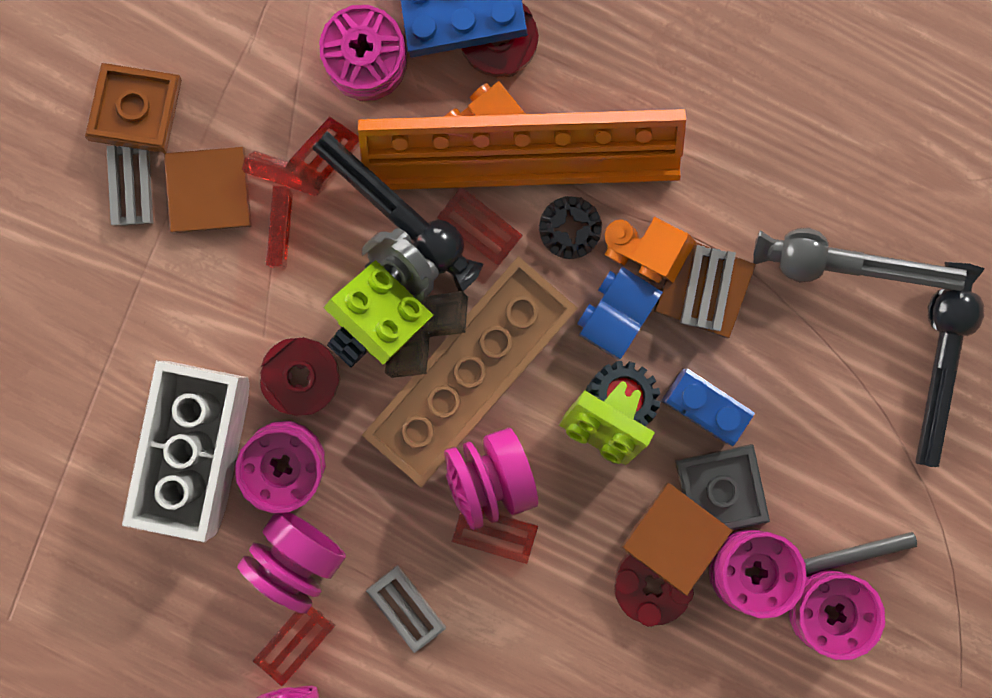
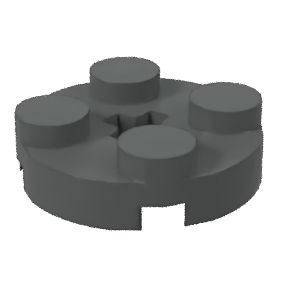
(402, 261)

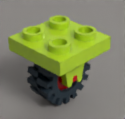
(374, 316)
(615, 412)

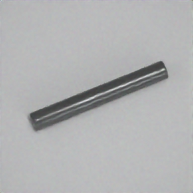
(860, 553)

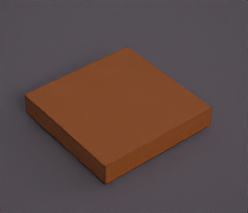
(133, 108)
(207, 190)
(673, 295)
(676, 539)

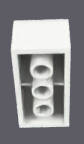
(187, 451)

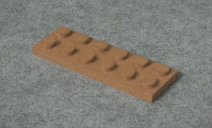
(470, 371)

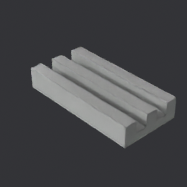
(114, 186)
(714, 254)
(385, 582)

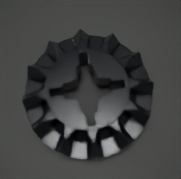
(559, 242)

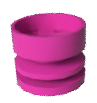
(379, 69)
(494, 477)
(266, 485)
(287, 567)
(779, 578)
(859, 618)

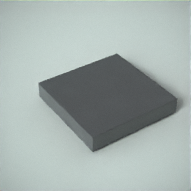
(726, 485)

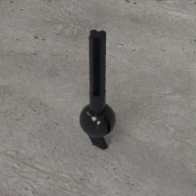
(435, 240)
(954, 316)

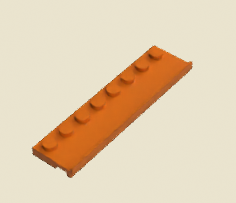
(524, 149)

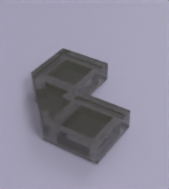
(448, 318)

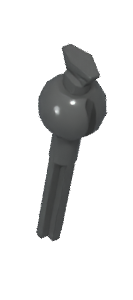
(807, 254)

